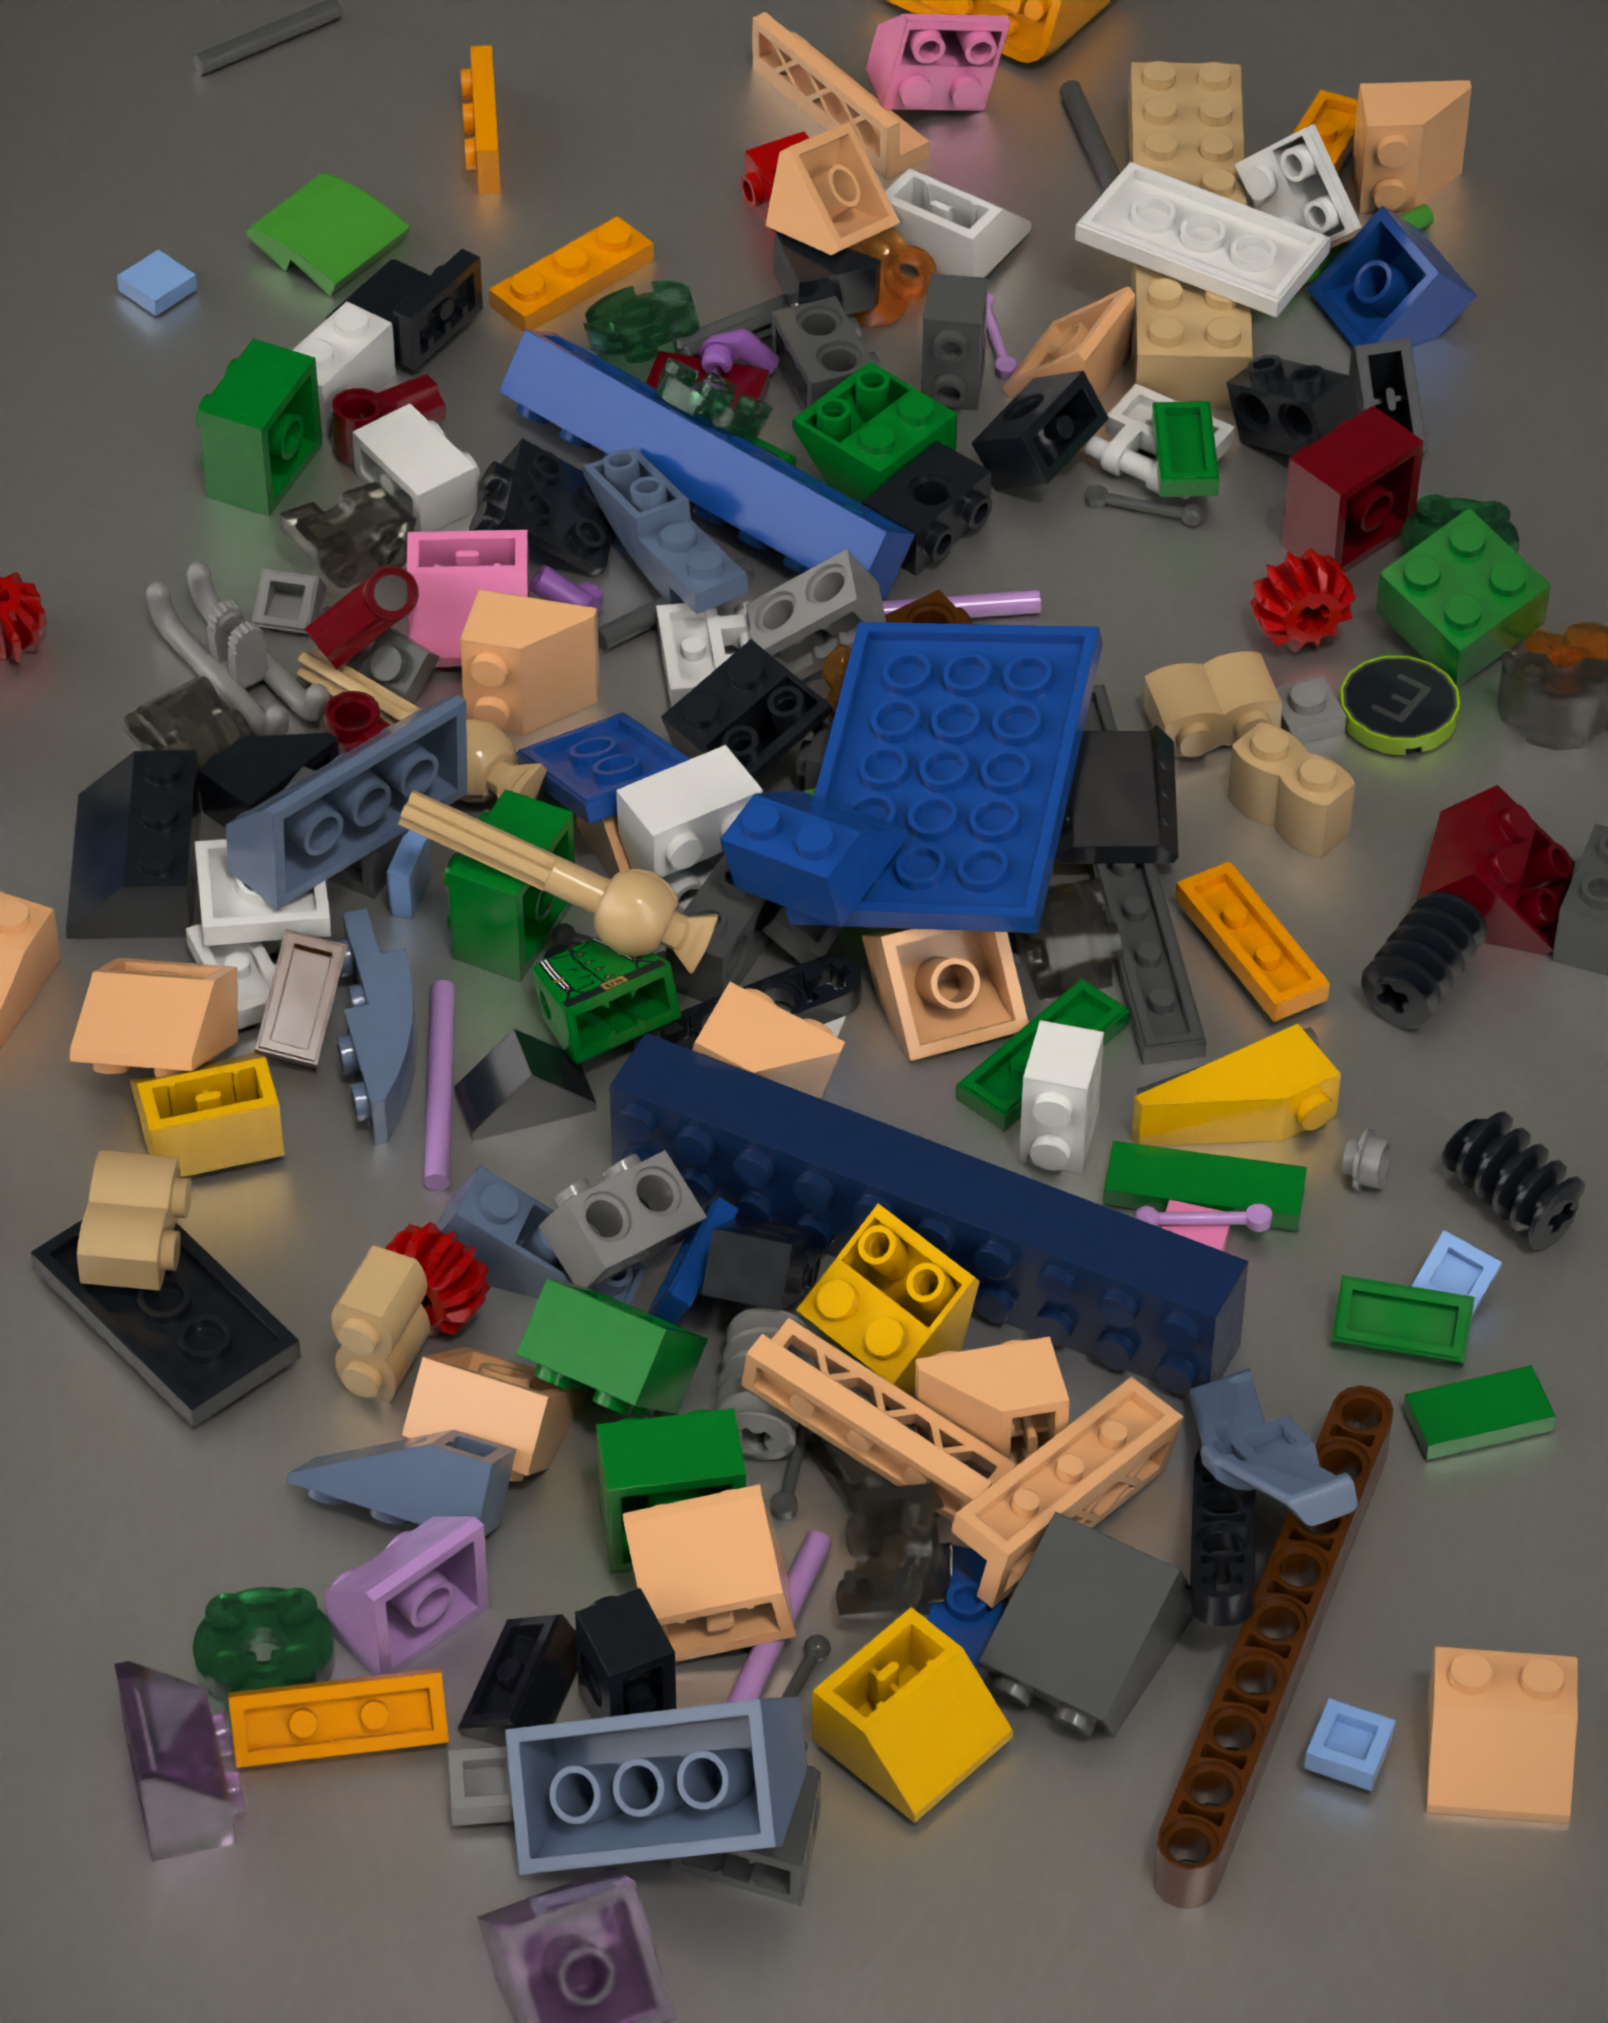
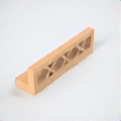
(833, 97)
(868, 1430)
(1077, 1473)

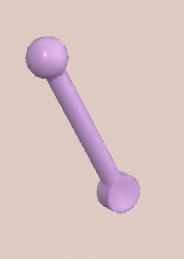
(1004, 364)
(1256, 1217)

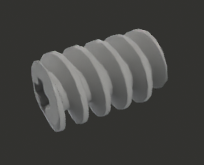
(762, 1428)

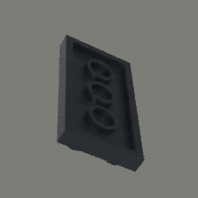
(191, 1340)

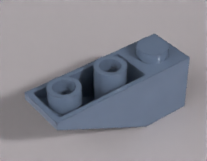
(507, 1238)
(415, 1478)

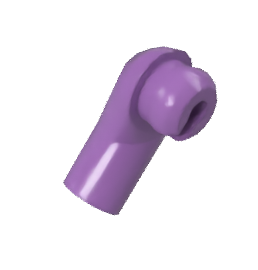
(737, 345)
(555, 587)

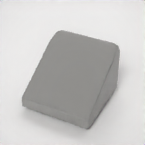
(287, 601)

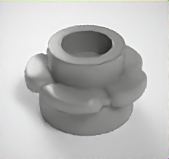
(1367, 1159)

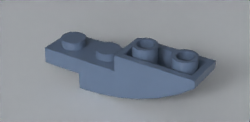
(659, 533)
(378, 1027)

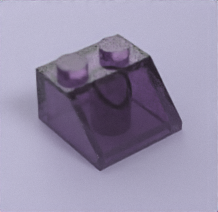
(178, 1762)
(578, 1955)

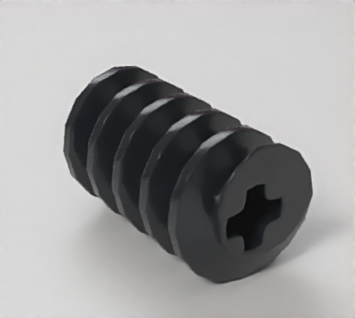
(1423, 958)
(1515, 1178)

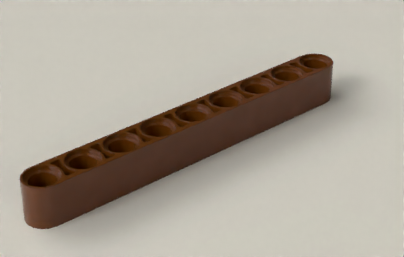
(1312, 1559)

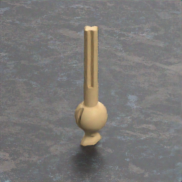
(489, 750)
(631, 910)

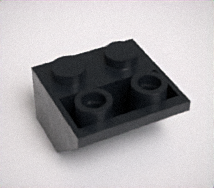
(749, 707)

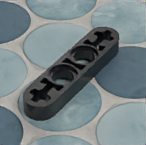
(792, 986)
(1216, 1533)

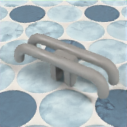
(234, 657)

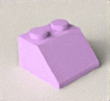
(411, 1594)

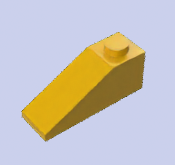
(1243, 1097)

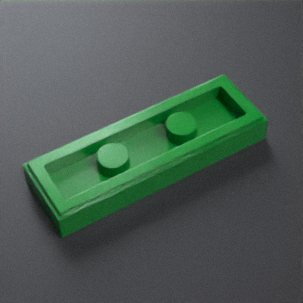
(997, 1083)
(1153, 1175)

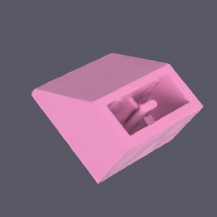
(936, 61)
(449, 574)

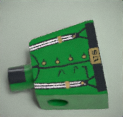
(602, 997)

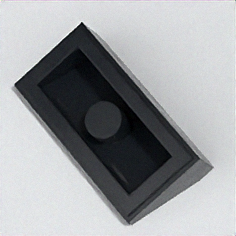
(523, 1678)

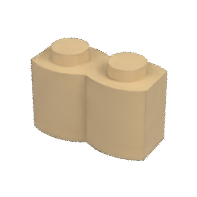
(1211, 701)
(1291, 789)
(131, 1220)
(380, 1323)

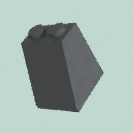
(1087, 1627)

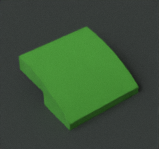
(329, 232)

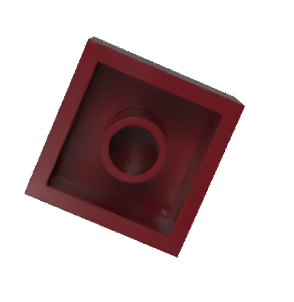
(1352, 489)

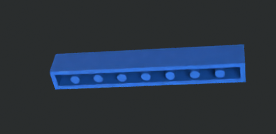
(711, 467)

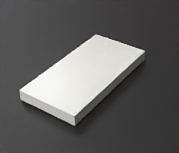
(1203, 239)

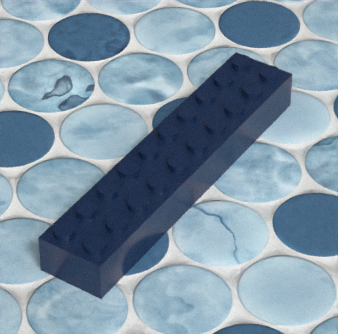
(1040, 1253)

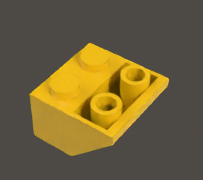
(212, 1115)
(892, 1299)
(909, 1715)

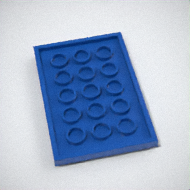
(972, 752)

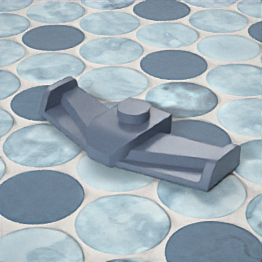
(1265, 1456)

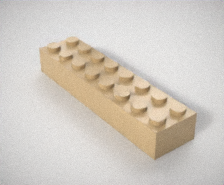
(1191, 128)

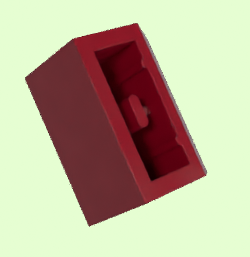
(1502, 866)

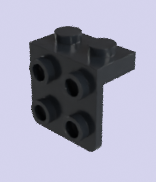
(548, 500)

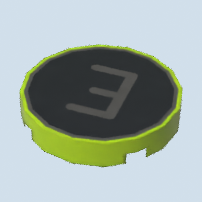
(1399, 704)

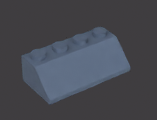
(349, 804)
(656, 1784)

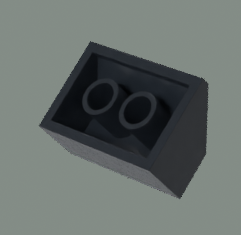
(137, 849)

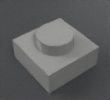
(1311, 710)
(480, 1786)

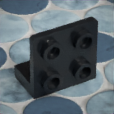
(423, 306)

